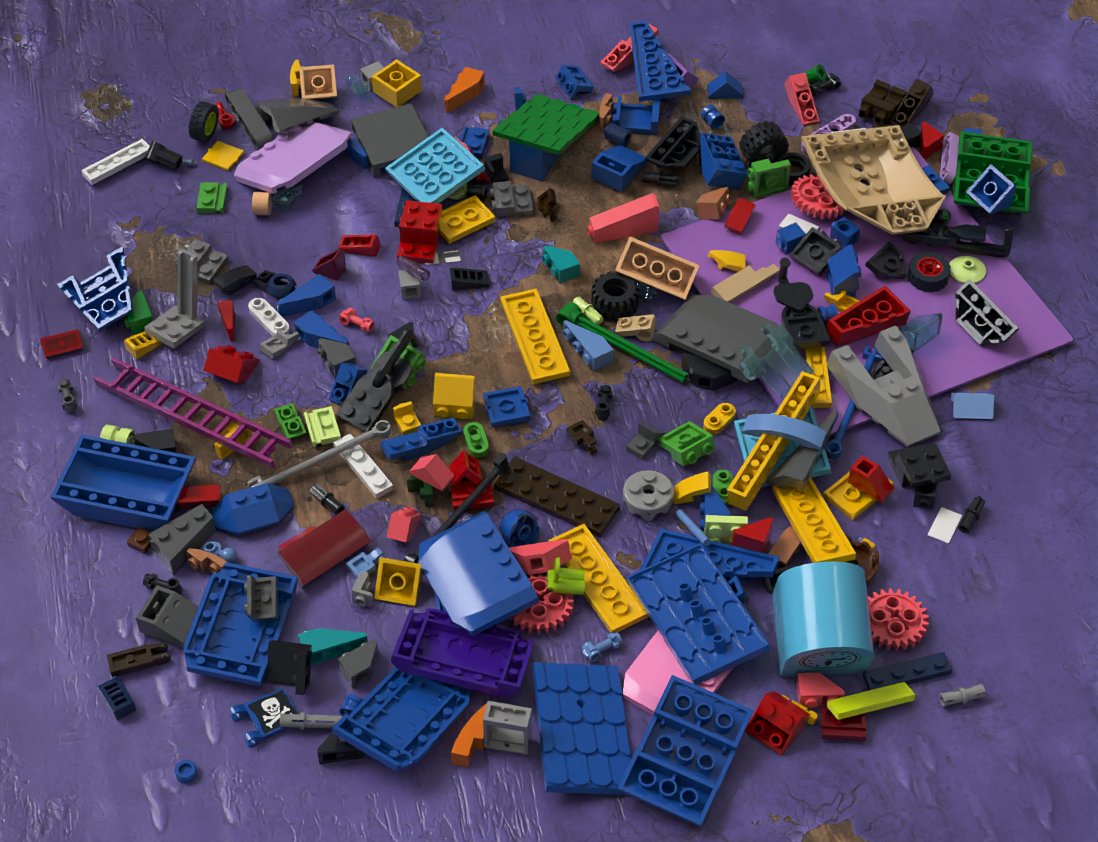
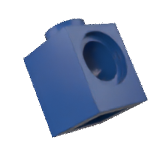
(845, 232)

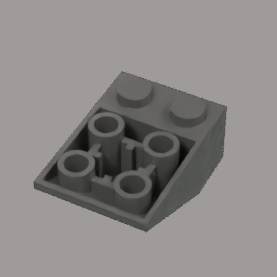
(167, 616)

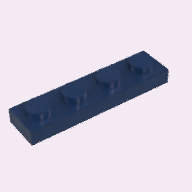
(908, 671)

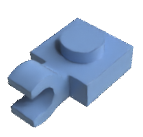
(365, 562)

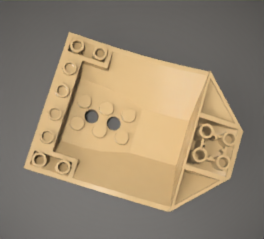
(899, 191)

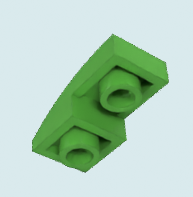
(289, 421)

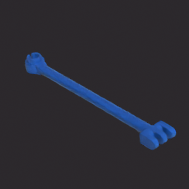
(835, 445)

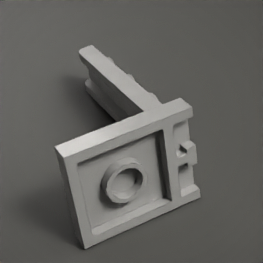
(181, 320)

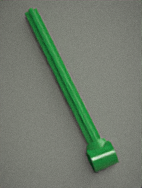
(572, 313)

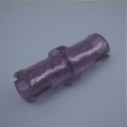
(413, 268)

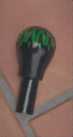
(942, 217)

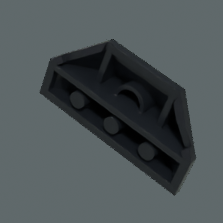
(677, 146)
(981, 316)

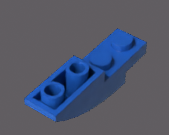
(425, 440)

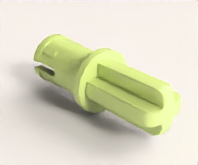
(588, 310)

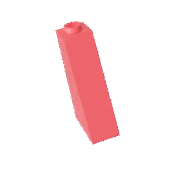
(625, 221)

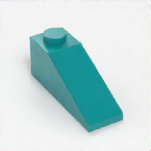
(331, 643)

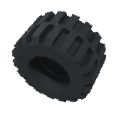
(763, 142)
(615, 296)

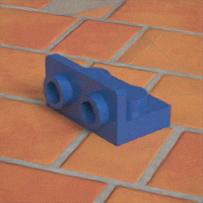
(572, 80)

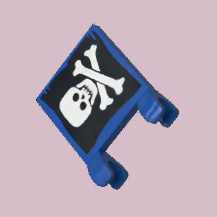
(265, 714)

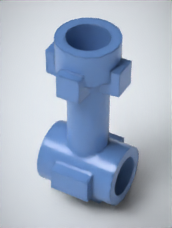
(593, 651)

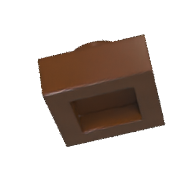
(140, 540)

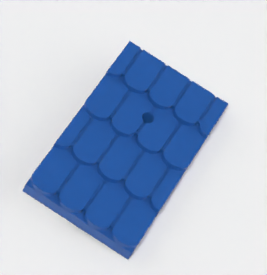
(698, 614)
(581, 727)

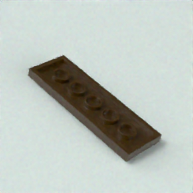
(557, 496)

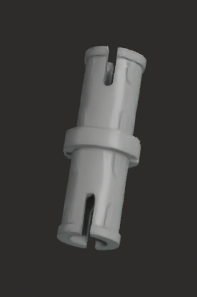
(962, 695)

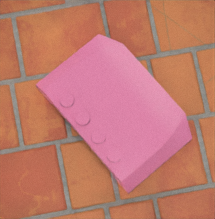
(651, 673)

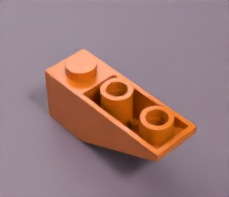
(467, 87)

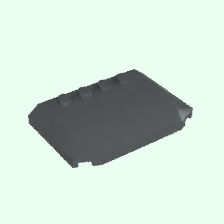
(716, 331)

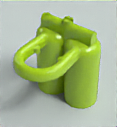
(566, 580)

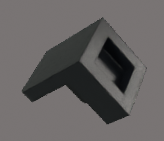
(494, 168)

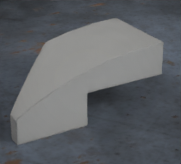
(278, 344)

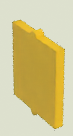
(223, 155)

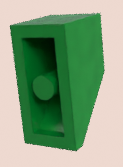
(140, 316)

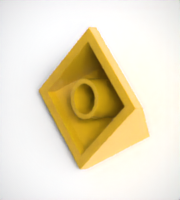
(398, 581)

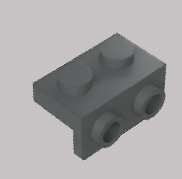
(261, 598)

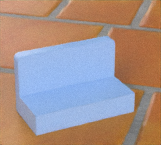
(973, 405)

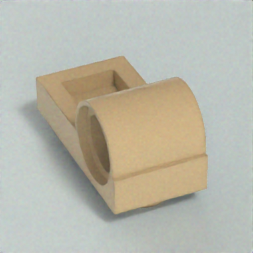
(641, 326)

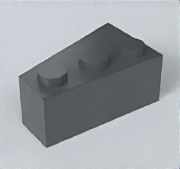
(179, 535)

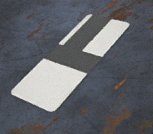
(444, 257)

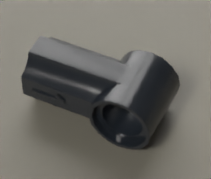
(160, 154)

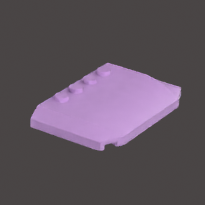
(292, 156)

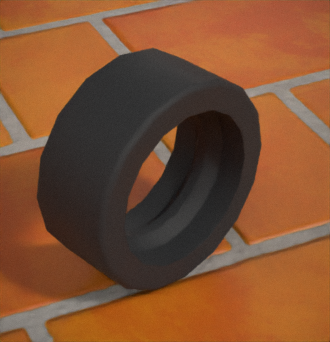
(799, 160)

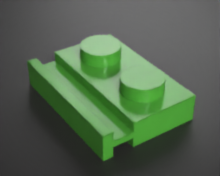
(211, 197)

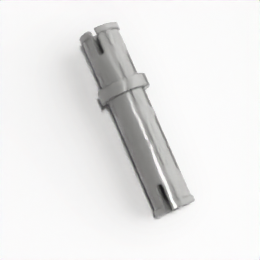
(286, 720)

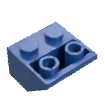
(844, 272)

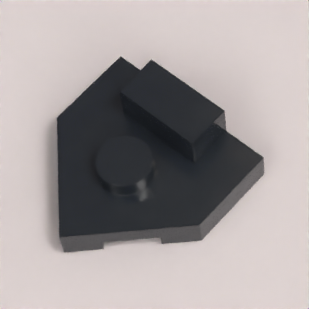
(887, 263)

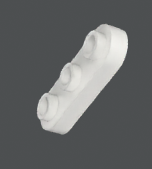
(261, 309)

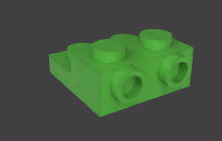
(768, 177)
(410, 354)
(687, 443)

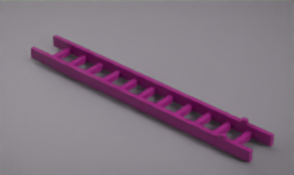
(262, 456)

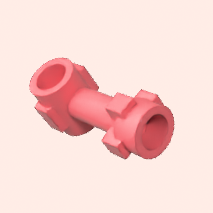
(351, 316)

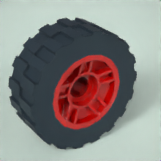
(929, 271)

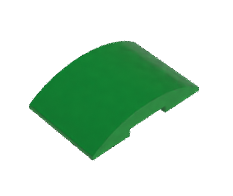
(1007, 155)

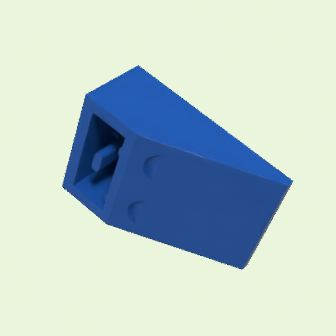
(721, 162)
(617, 167)

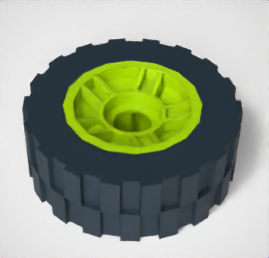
(203, 122)

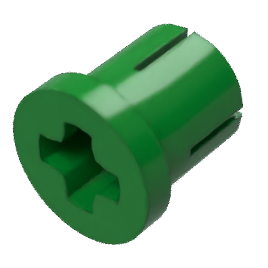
(816, 74)

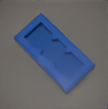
(938, 182)

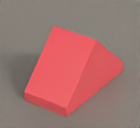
(432, 471)

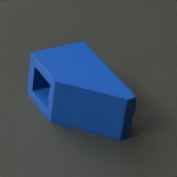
(345, 381)

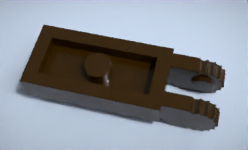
(138, 658)

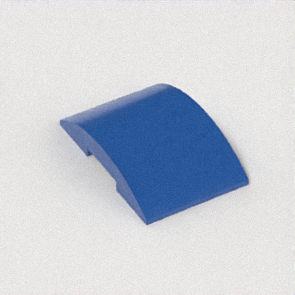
(686, 751)

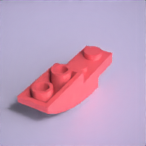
(622, 54)

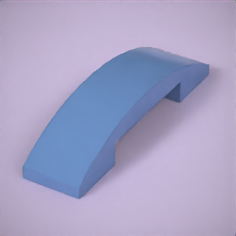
(785, 427)

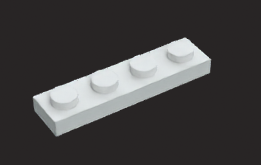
(115, 162)
(365, 468)

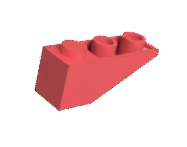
(801, 98)

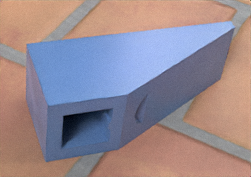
(591, 346)

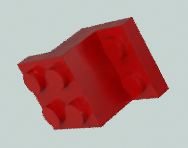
(419, 231)

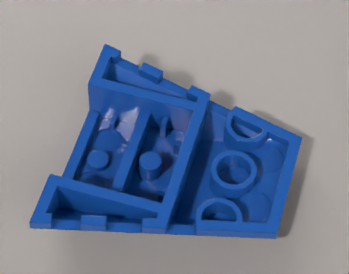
(104, 295)

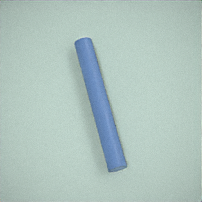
(693, 527)

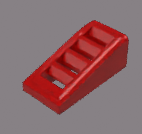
(371, 246)
(227, 314)

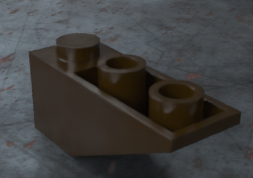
(913, 103)

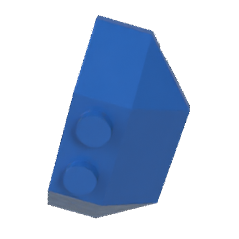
(252, 509)

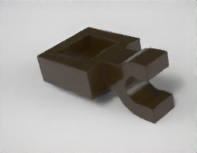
(546, 202)
(582, 433)

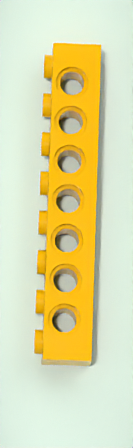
(770, 447)

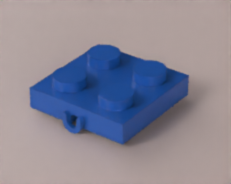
(506, 406)

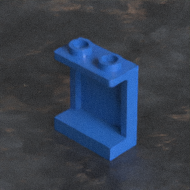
(636, 117)

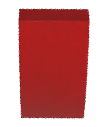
(740, 215)

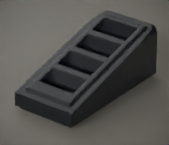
(460, 281)

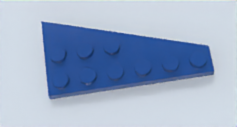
(654, 69)
(729, 559)

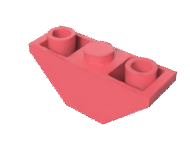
(541, 556)

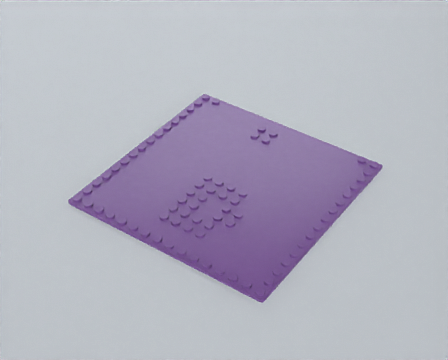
(945, 361)

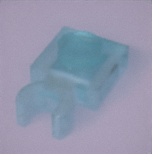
(287, 197)

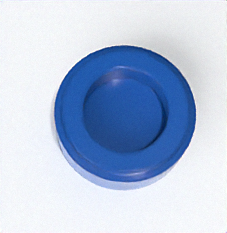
(186, 771)

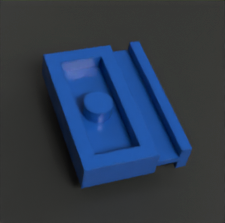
(476, 139)

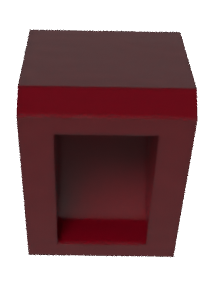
(331, 265)

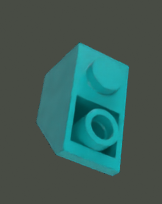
(561, 263)

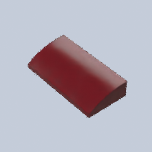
(324, 547)

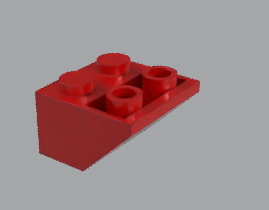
(230, 363)
(777, 722)

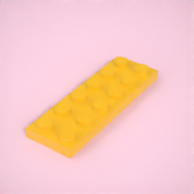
(535, 336)
(814, 523)
(604, 584)

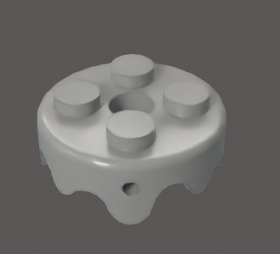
(648, 504)

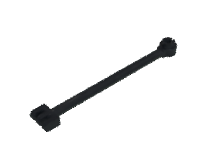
(501, 468)

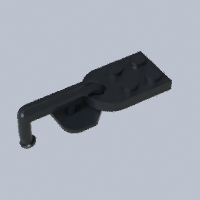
(951, 236)
(799, 317)
(365, 402)

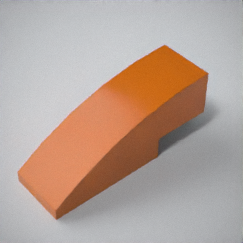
(470, 738)

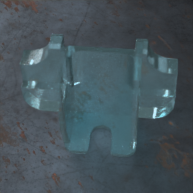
(780, 366)

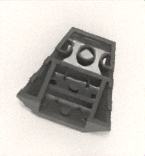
(294, 111)

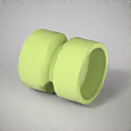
(114, 433)

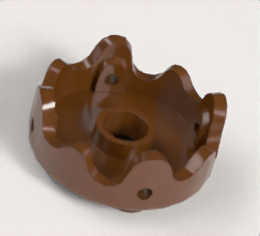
(865, 558)

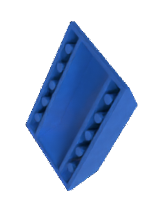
(122, 483)

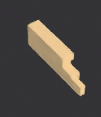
(743, 282)

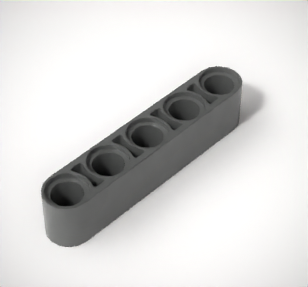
(248, 118)

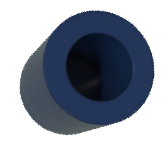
(617, 134)

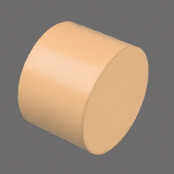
(261, 203)

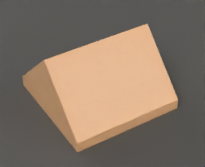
(318, 82)

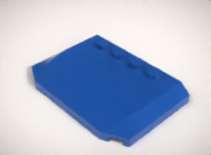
(475, 575)
(223, 638)
(403, 718)

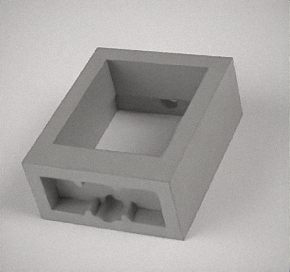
(507, 717)

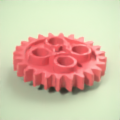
(814, 198)
(551, 613)
(897, 619)

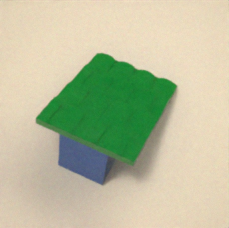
(542, 132)

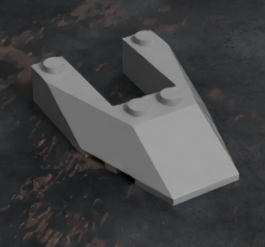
(895, 399)

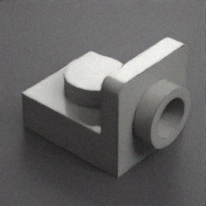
(361, 591)

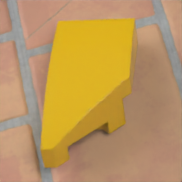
(728, 259)
(840, 300)

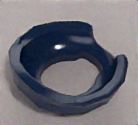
(283, 290)

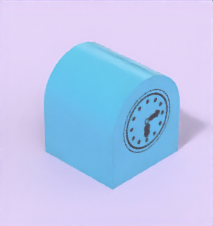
(823, 620)

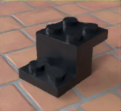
(919, 465)

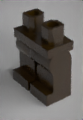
(881, 102)

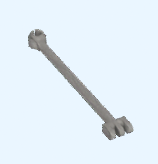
(377, 431)

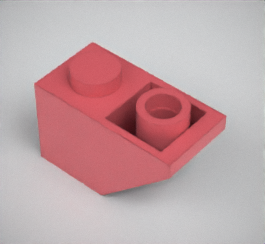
(403, 524)
(816, 690)

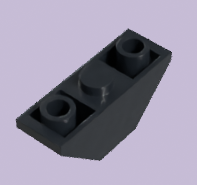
(706, 373)

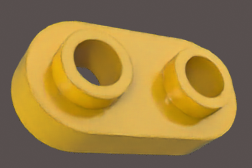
(722, 416)

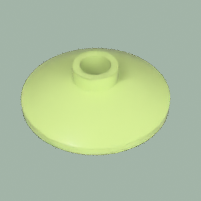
(967, 268)

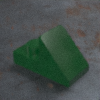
(416, 485)

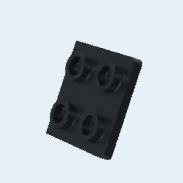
(289, 664)

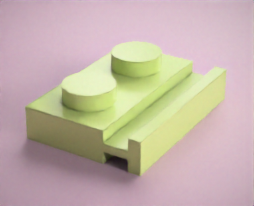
(322, 426)

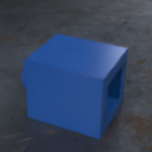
(789, 237)

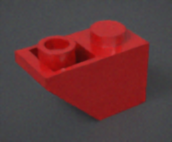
(870, 479)

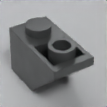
(334, 354)
(360, 663)

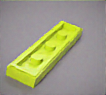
(871, 700)

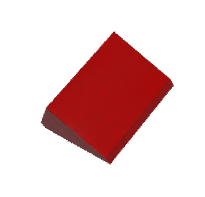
(754, 536)

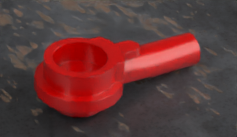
(225, 120)

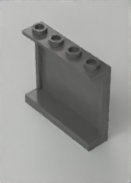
(388, 135)

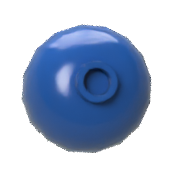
(519, 528)

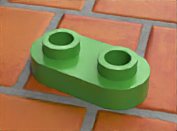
(476, 441)
(721, 482)

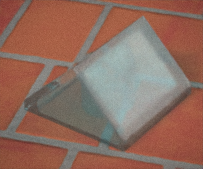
(922, 330)

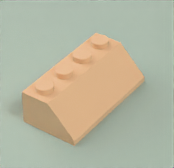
(657, 268)

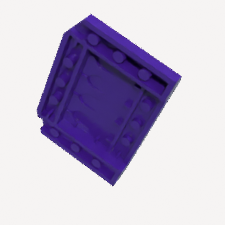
(440, 651)

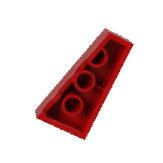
(868, 317)

